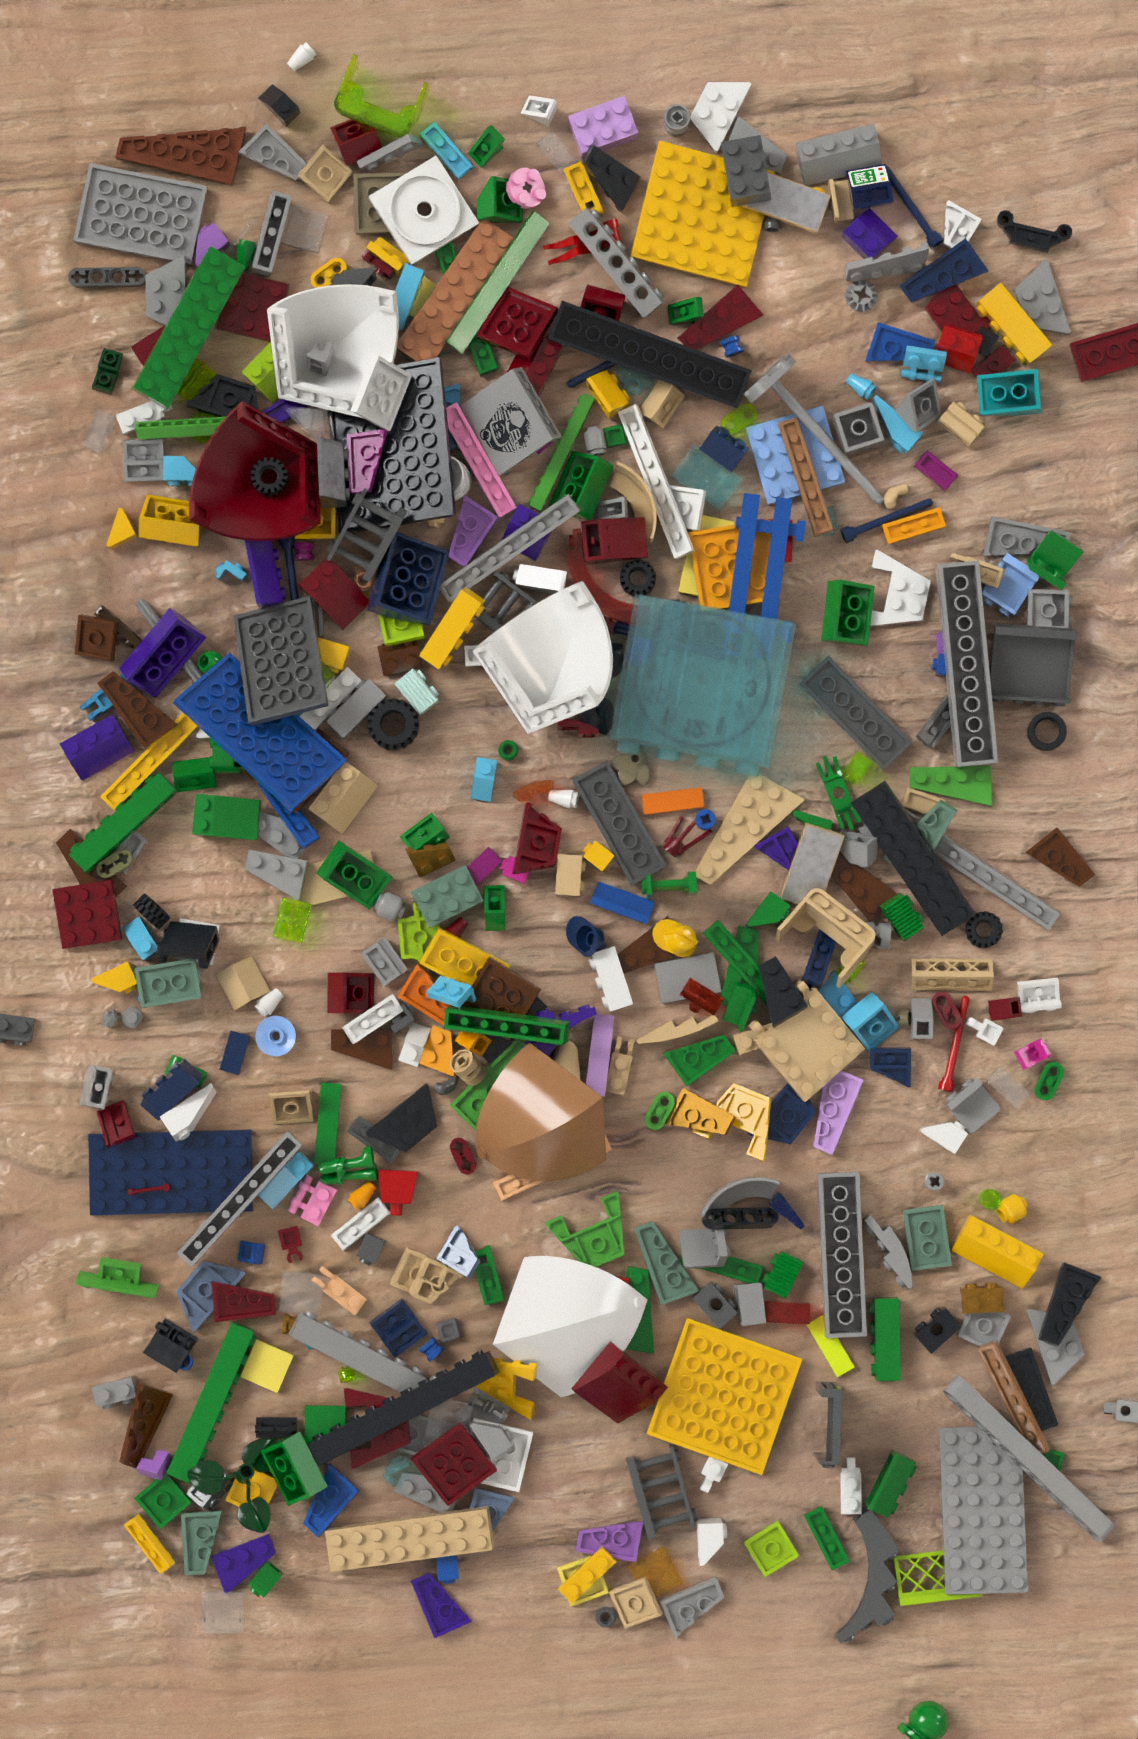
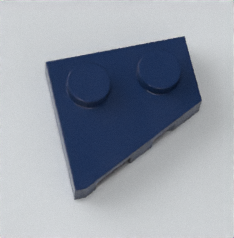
(893, 1063)

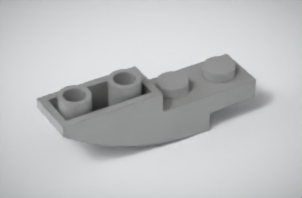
(896, 1257)

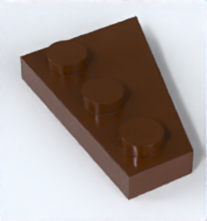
(1061, 857)
(373, 1048)

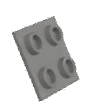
(487, 1407)

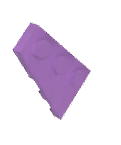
(471, 530)
(619, 1540)

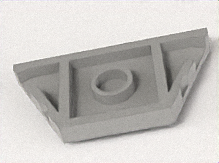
(165, 289)
(1041, 300)
(1056, 1359)

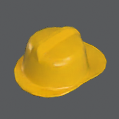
(675, 937)

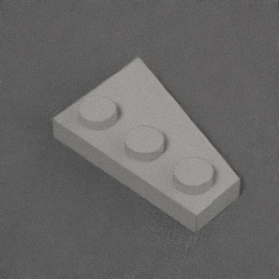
(390, 152)
(273, 153)
(773, 155)
(280, 871)
(689, 1604)

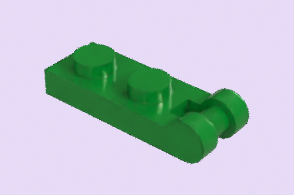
(488, 1277)

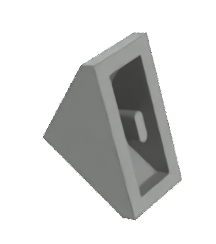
(612, 509)

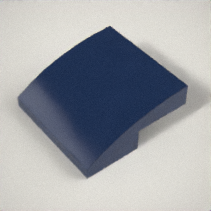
(398, 1327)

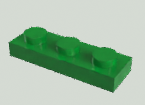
(826, 1537)

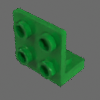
(1054, 559)

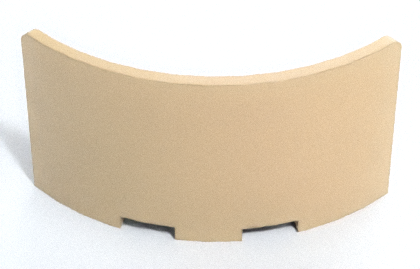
(638, 495)

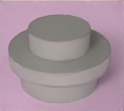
(132, 1017)
(109, 1018)

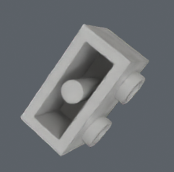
(96, 1087)
(115, 1391)

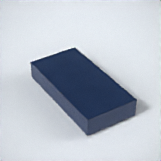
(234, 1052)

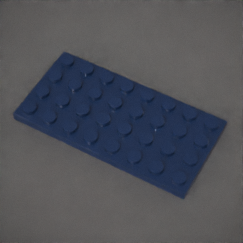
(198, 1169)

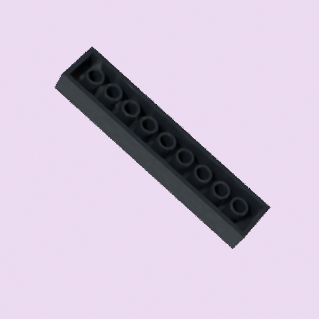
(649, 354)

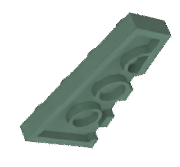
(665, 1270)

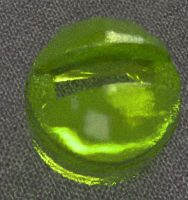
(346, 1374)

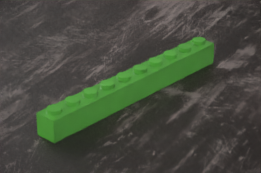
(177, 428)
(563, 449)

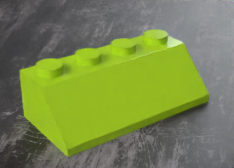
(262, 374)

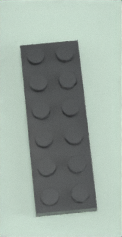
(855, 713)
(619, 823)

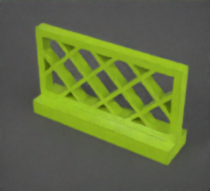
(924, 1596)

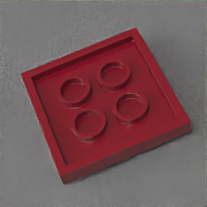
(248, 305)
(517, 323)
(87, 914)
(454, 1464)

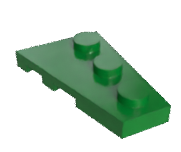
(698, 1058)

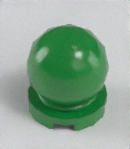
(926, 1721)

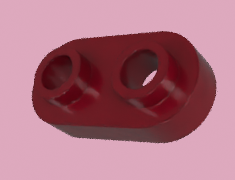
(947, 1011)

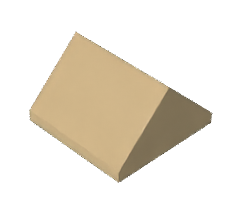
(243, 983)
(291, 1107)

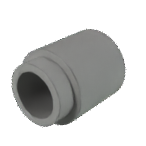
(595, 441)

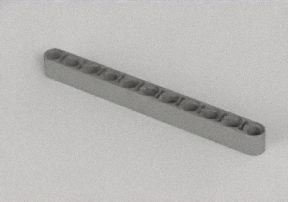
(1029, 1458)

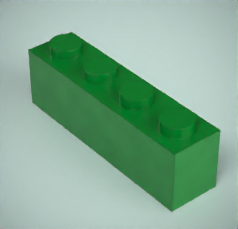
(886, 1338)

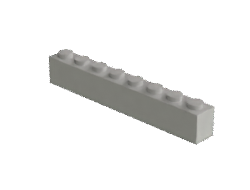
(240, 1198)
(356, 1353)

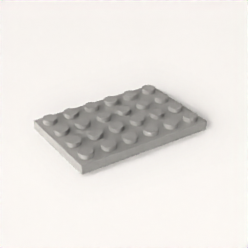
(140, 213)

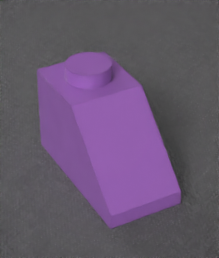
(210, 236)

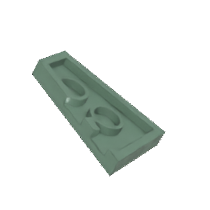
(198, 1539)

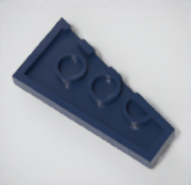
(948, 270)

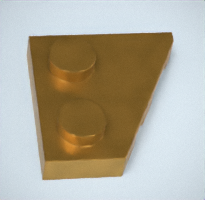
(430, 858)

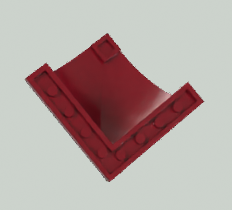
(222, 484)

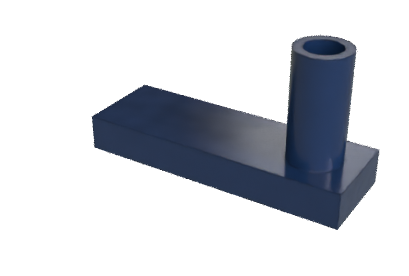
(819, 960)

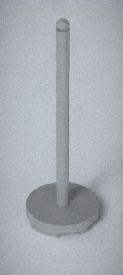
(771, 379)

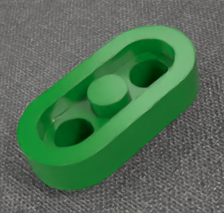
(1049, 1081)

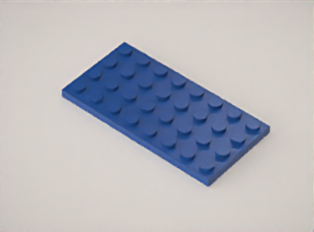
(279, 754)

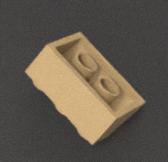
(343, 797)

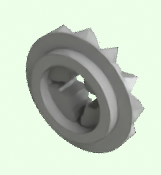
(866, 303)

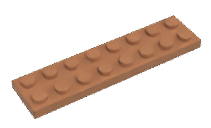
(454, 293)

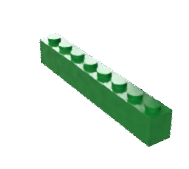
(212, 1399)

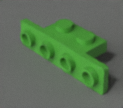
(118, 1277)

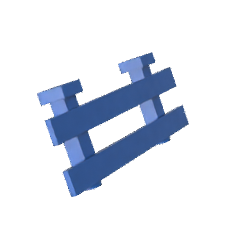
(780, 529)

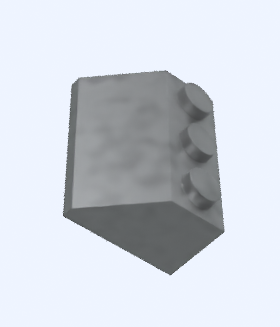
(332, 473)

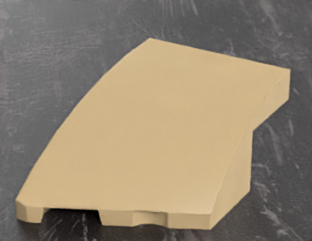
(423, 1276)

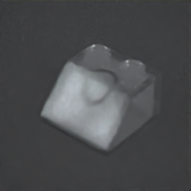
(310, 419)

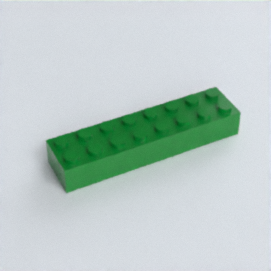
(188, 327)

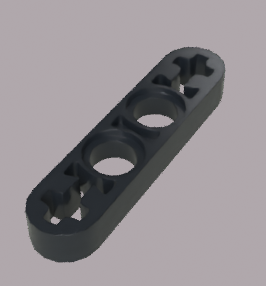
(739, 1215)

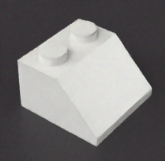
(710, 1537)

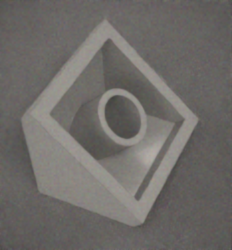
(920, 406)

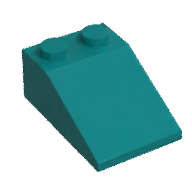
(1010, 393)

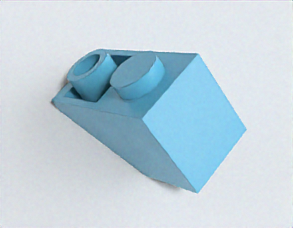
(177, 470)

